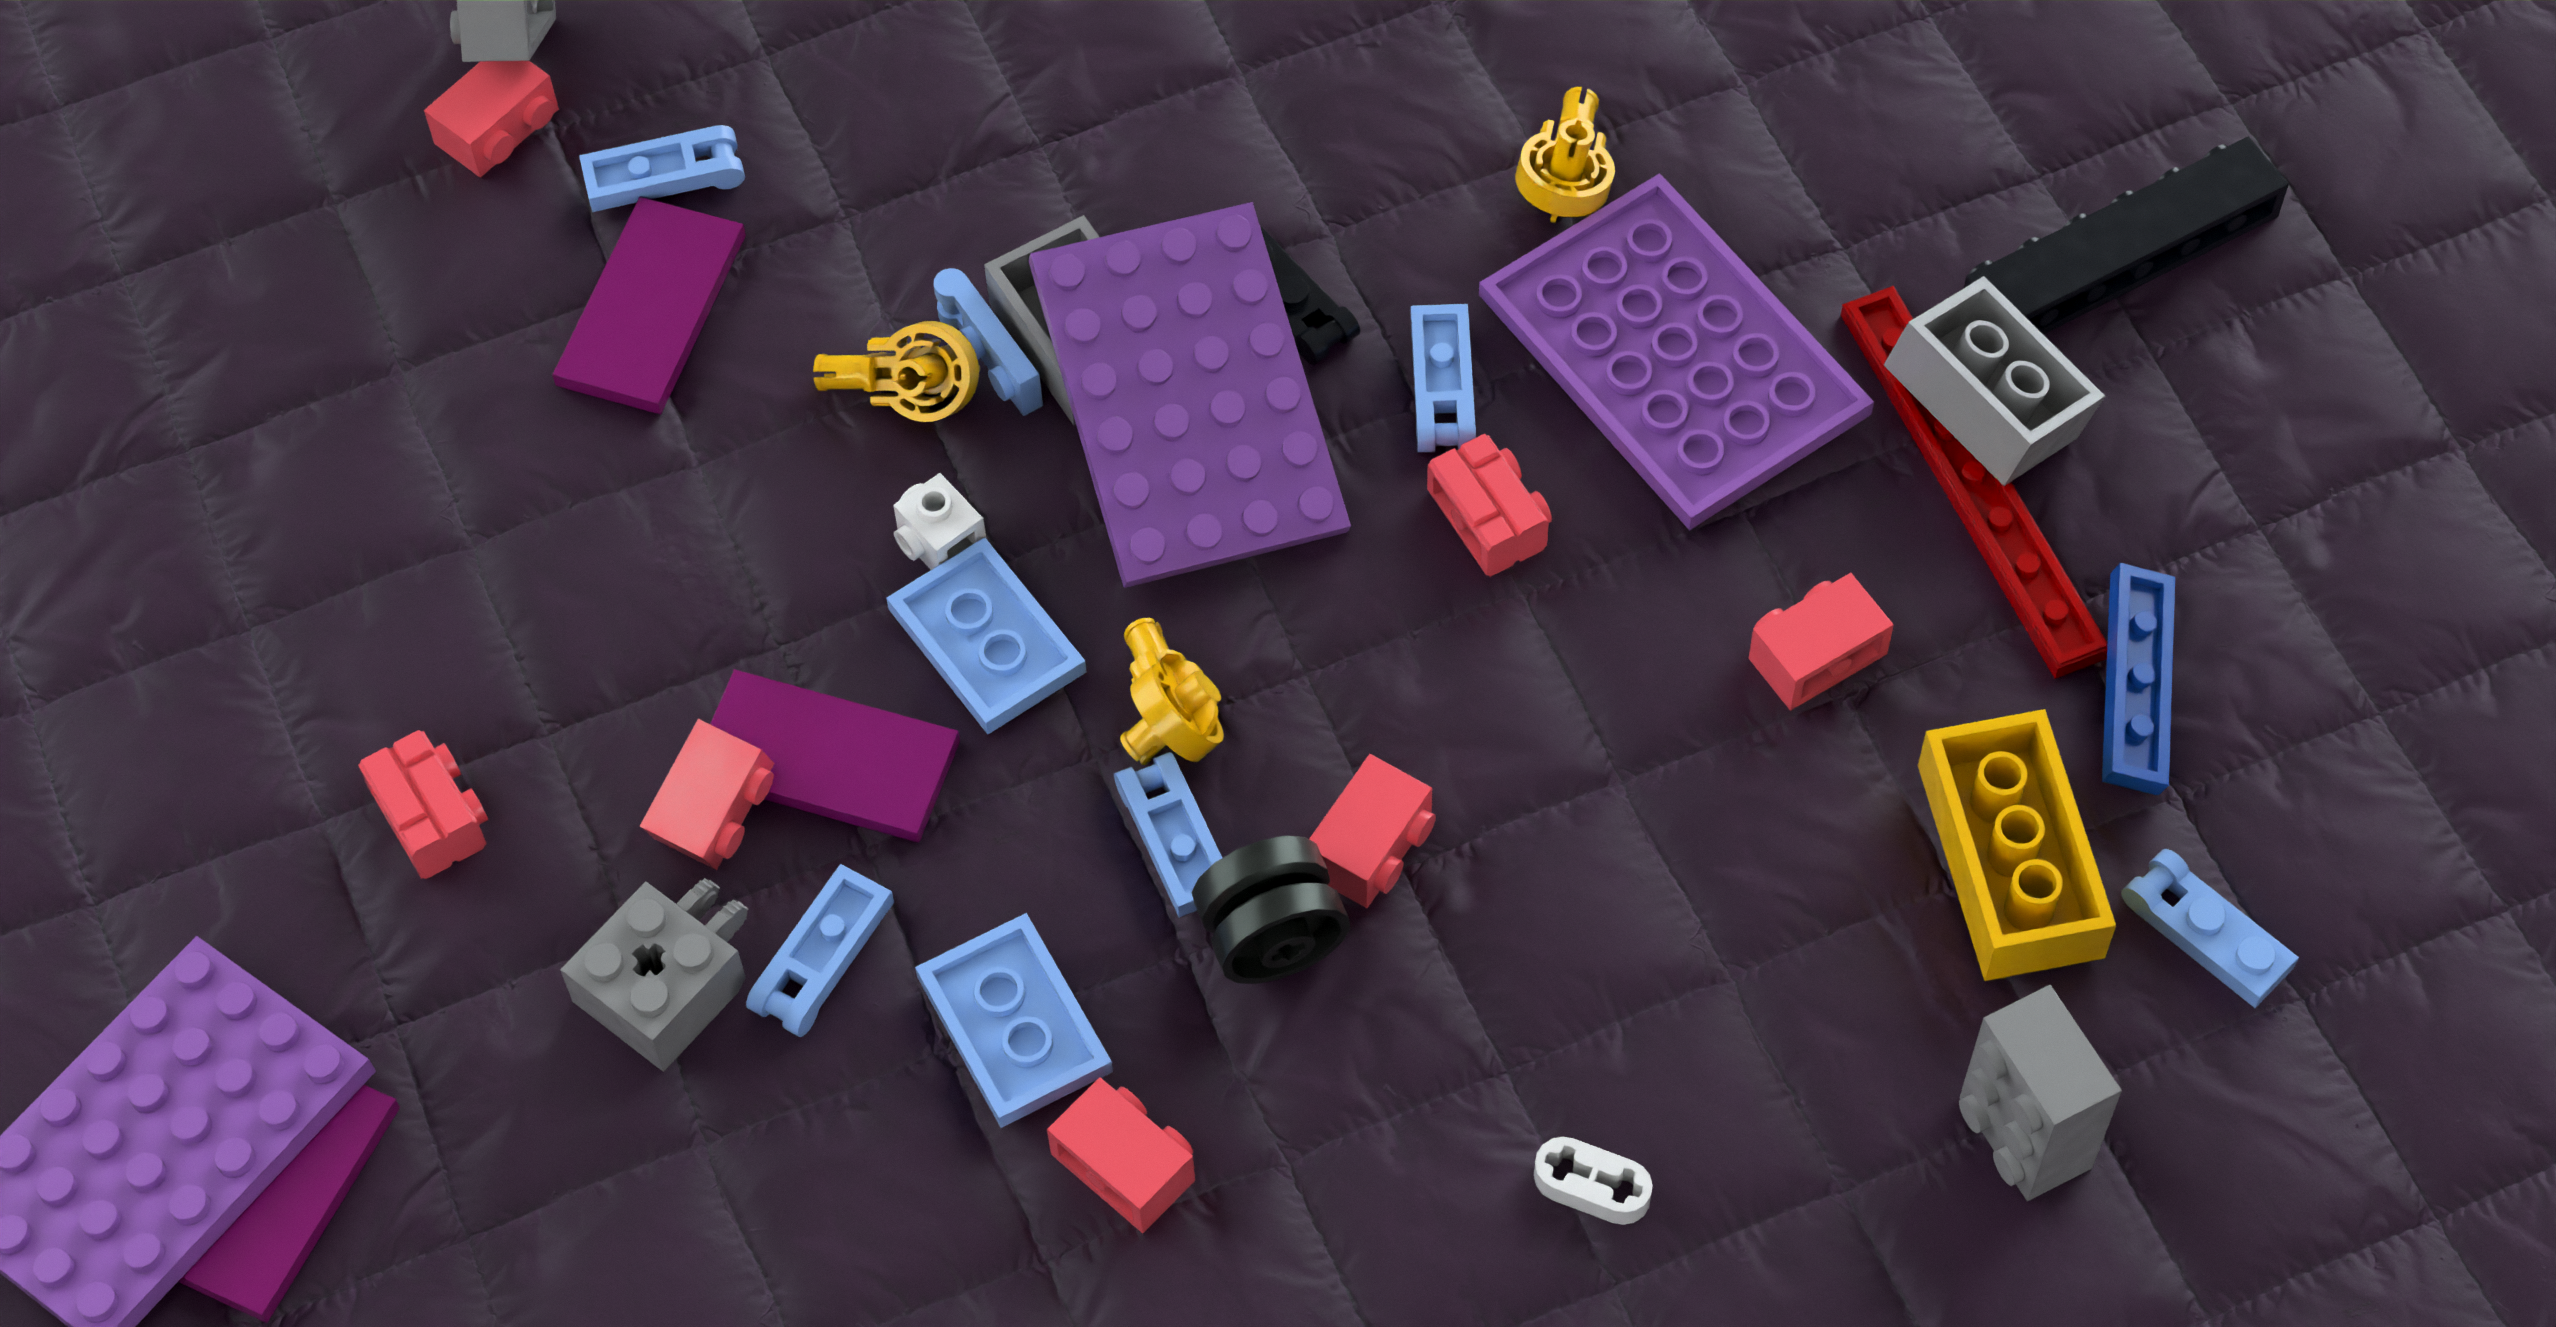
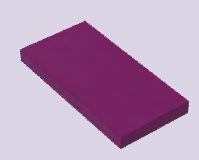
(649, 305)
(841, 754)
(277, 1232)

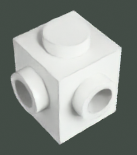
(936, 522)

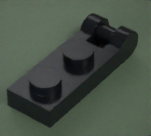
(1308, 304)

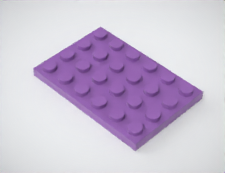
(1675, 350)
(1188, 394)
(163, 1138)

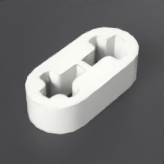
(1593, 1180)

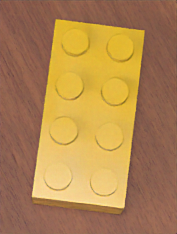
(2015, 845)

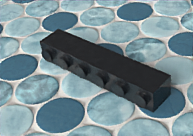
(2138, 236)

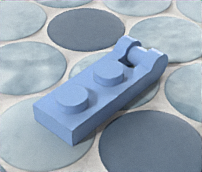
(662, 167)
(1008, 366)
(1442, 375)
(1169, 827)
(2209, 928)
(820, 949)

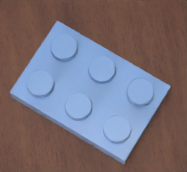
(986, 635)
(1014, 1020)

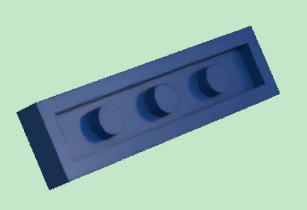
(2139, 679)

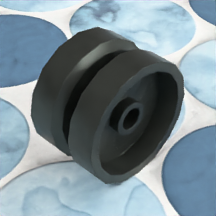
(1270, 909)

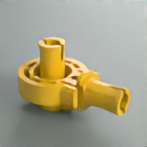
(1564, 173)
(908, 371)
(1171, 697)

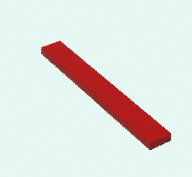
(1990, 512)

